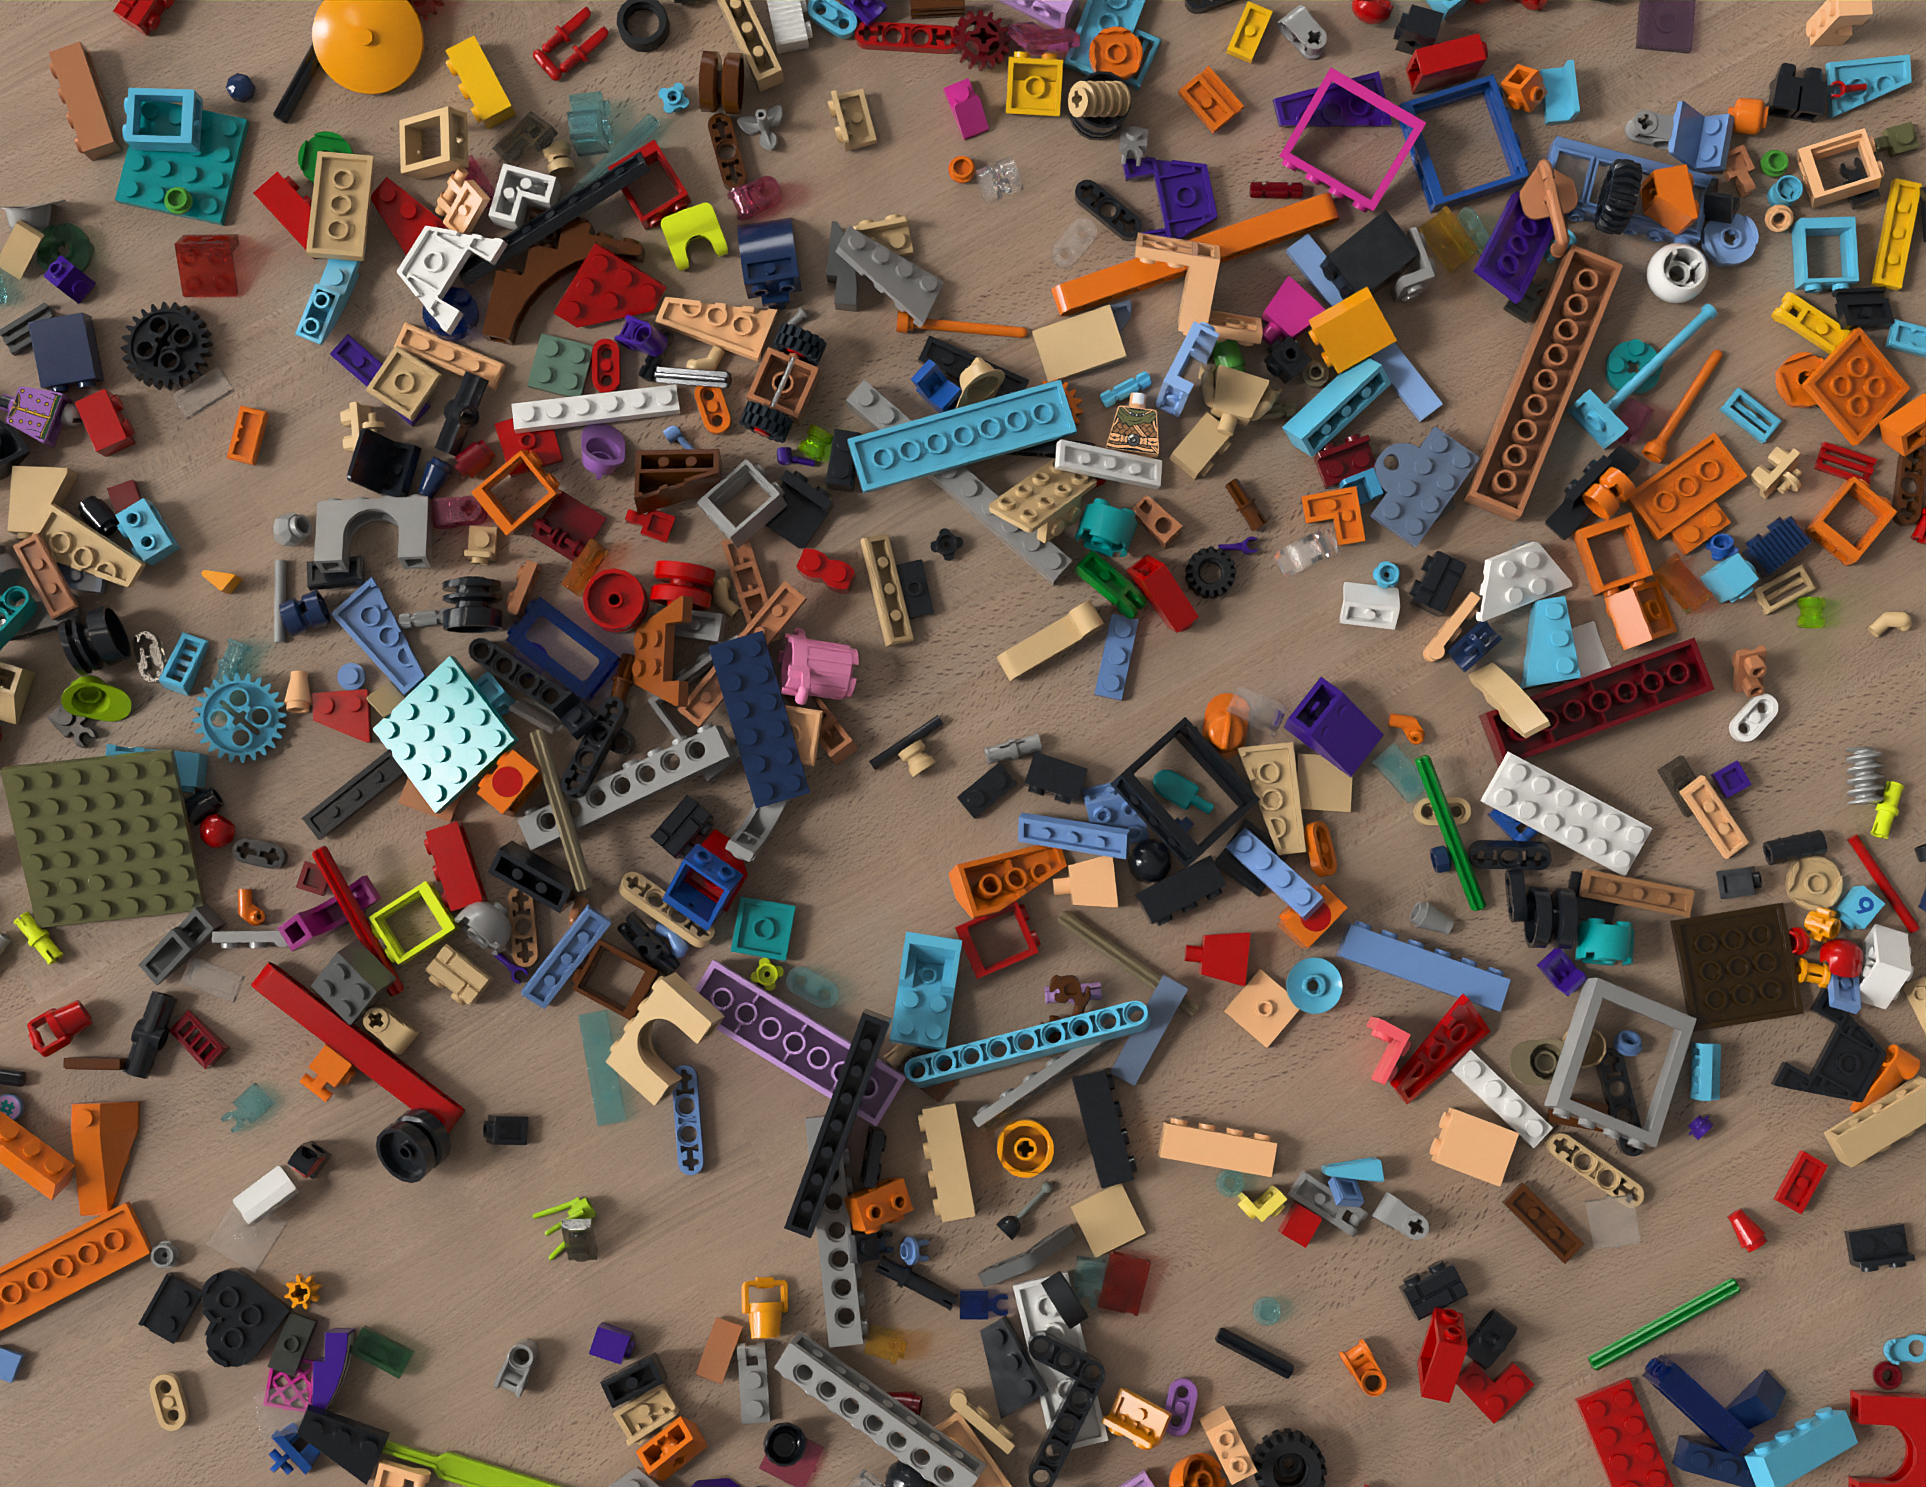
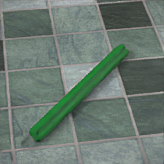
(1450, 832)
(1664, 1324)

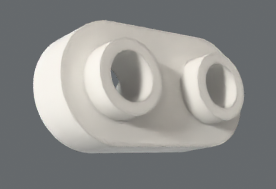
(1752, 718)

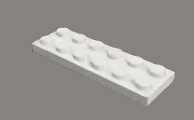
(1566, 814)
(1040, 1314)

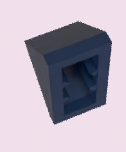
(1758, 1401)

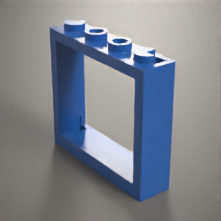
(1502, 122)

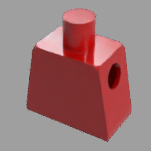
(1222, 956)

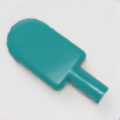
(1179, 791)

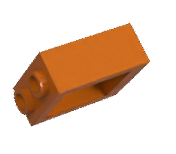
(497, 510)
(1834, 542)
(1635, 548)

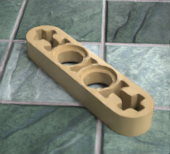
(662, 913)
(1595, 1168)

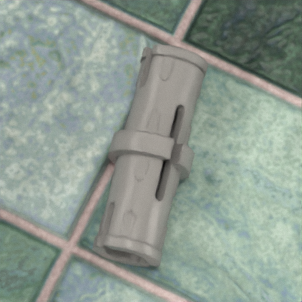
(1013, 749)

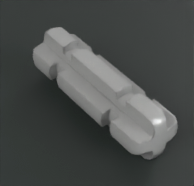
(421, 618)

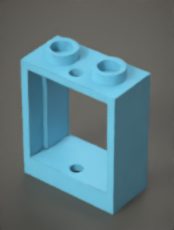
(190, 125)
(1825, 226)

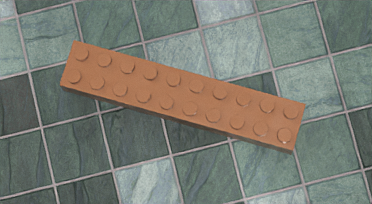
(1542, 383)

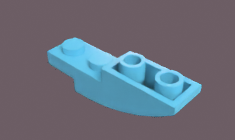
(328, 300)

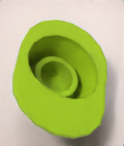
(94, 699)

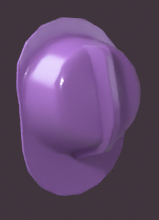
(602, 449)

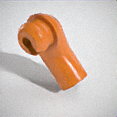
(1409, 725)

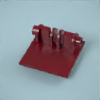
(567, 526)

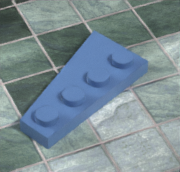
(377, 632)

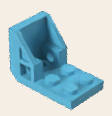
(925, 991)

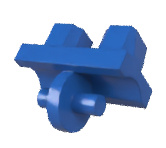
(302, 1460)

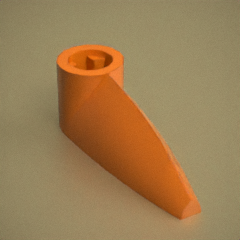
(1894, 1069)

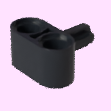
(1490, 1339)

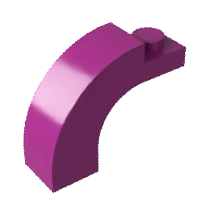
(325, 918)

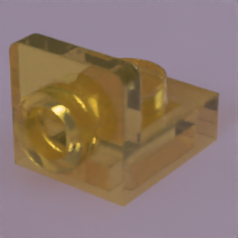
(885, 1343)

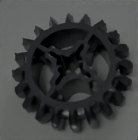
(1618, 196)

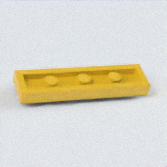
(1896, 234)

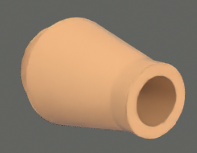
(298, 693)

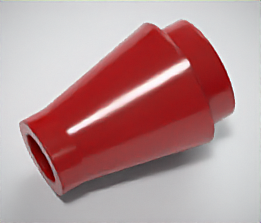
(1747, 1231)

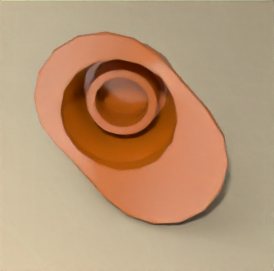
(1222, 728)

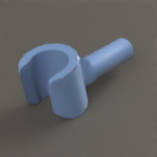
(673, 433)

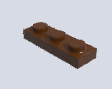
(1543, 1223)

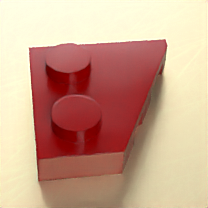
(344, 712)

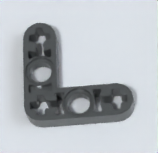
(1028, 1259)

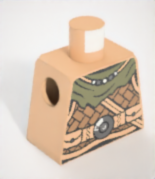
(1135, 429)

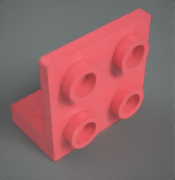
(1397, 1046)

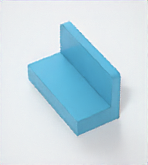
(1562, 100)

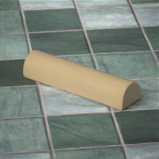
(887, 590)

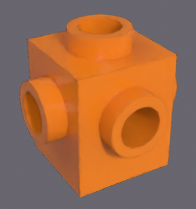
(1524, 88)

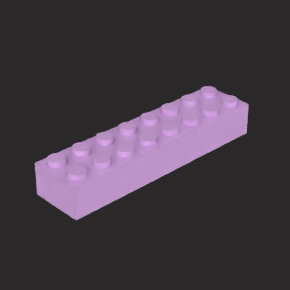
(791, 1038)

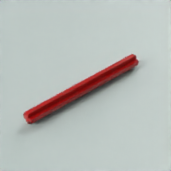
(353, 912)

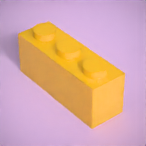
(479, 83)

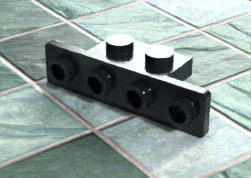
(1573, 509)

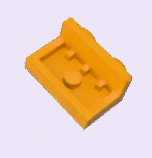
(1137, 1419)

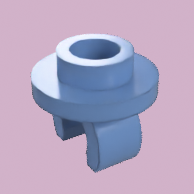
(910, 1250)

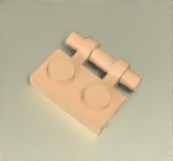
(468, 205)

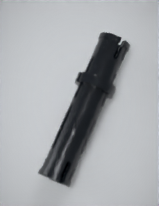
(916, 1282)

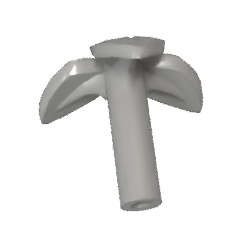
(762, 123)

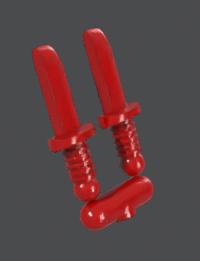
(563, 34)

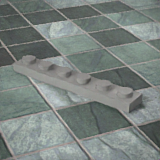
(1036, 1083)

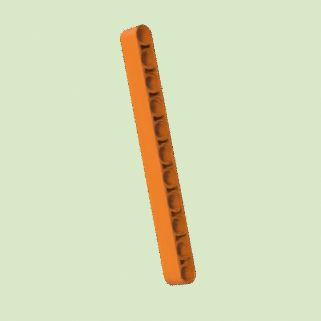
(1233, 242)

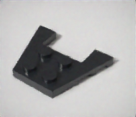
(1845, 1063)

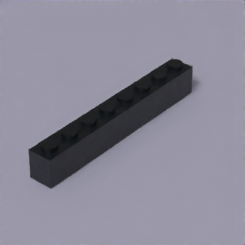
(838, 1123)

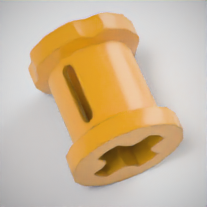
(1822, 972)

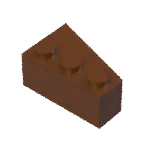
(674, 476)

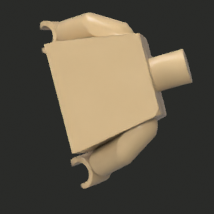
(1235, 396)

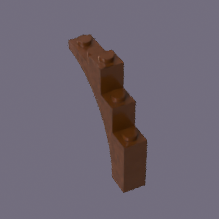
(516, 293)

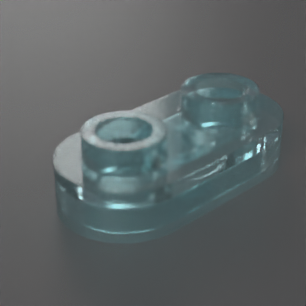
(811, 989)

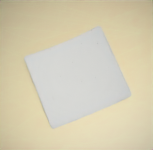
(1589, 650)

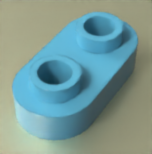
(833, 17)

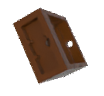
(641, 992)

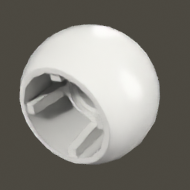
(1689, 260)

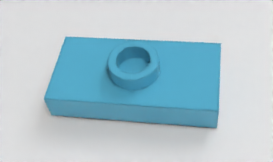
(1907, 338)

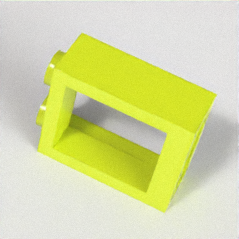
(434, 901)

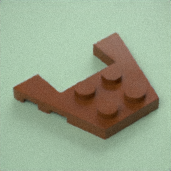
(655, 652)

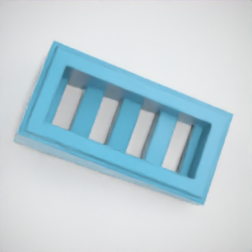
(188, 677)
(1361, 1169)

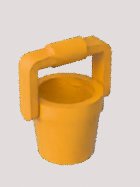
(767, 1316)

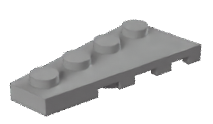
(897, 277)

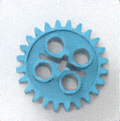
(222, 736)

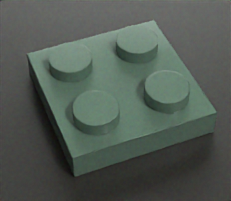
(560, 366)

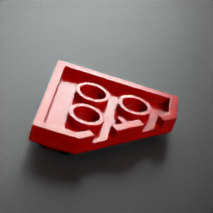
(607, 290)

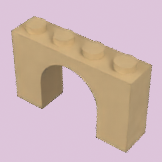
(634, 1053)

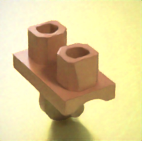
(1749, 671)

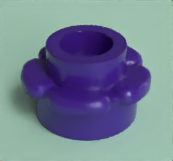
(1700, 1126)

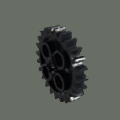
(188, 355)

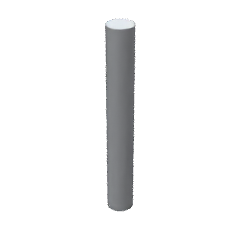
(279, 597)

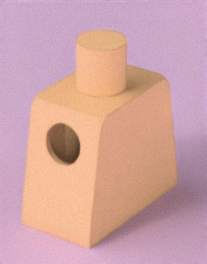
(1090, 883)

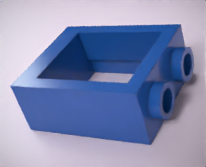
(681, 894)

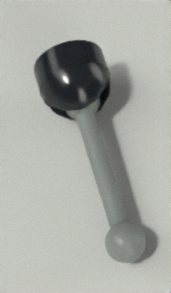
(1010, 1224)

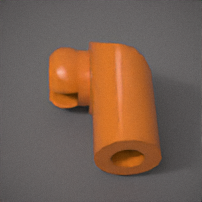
(249, 911)

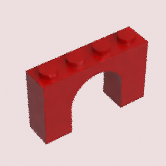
(1908, 1415)

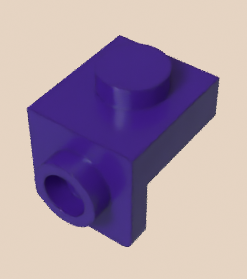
(69, 279)
(1561, 972)

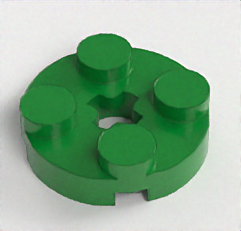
(325, 142)

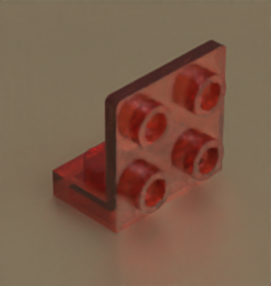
(207, 265)

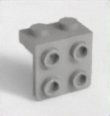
(1421, 275)

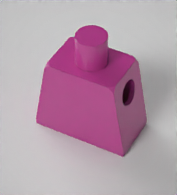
(1289, 312)

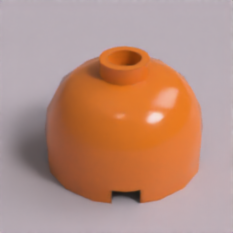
(1197, 1471)

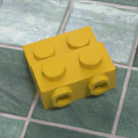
(1034, 84)

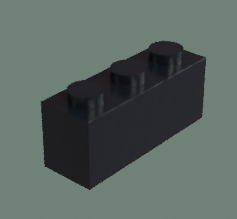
(534, 876)
(1181, 891)

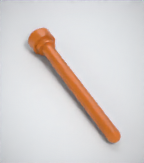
(905, 324)
(1656, 449)

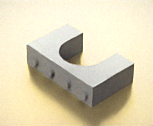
(340, 519)

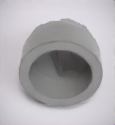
(71, 416)

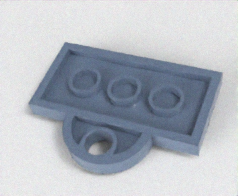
(1420, 484)

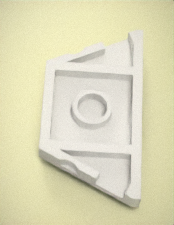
(1519, 579)

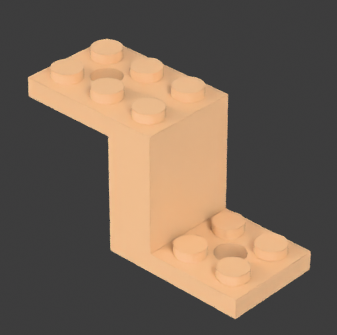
(1199, 286)

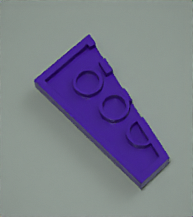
(1336, 108)

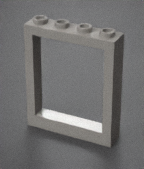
(1574, 1049)

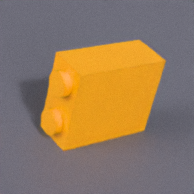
(1351, 331)

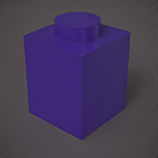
(612, 1343)

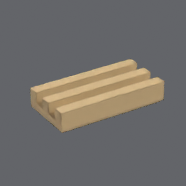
(1763, 600)

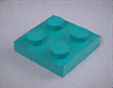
(763, 928)

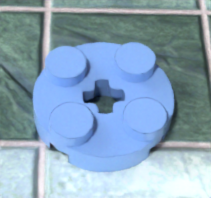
(1721, 252)

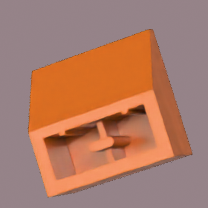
(1670, 199)

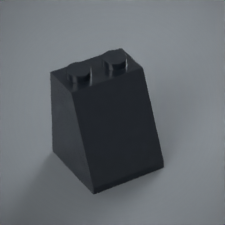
(1370, 257)

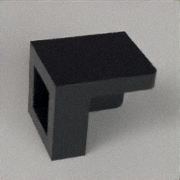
(1719, 206)

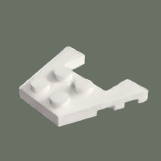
(436, 263)

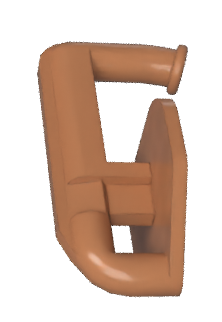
(1552, 196)

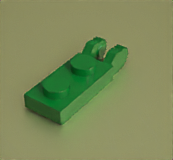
(1110, 584)

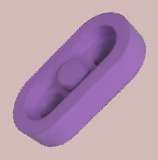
(1181, 1405)

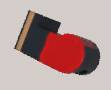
(309, 1159)

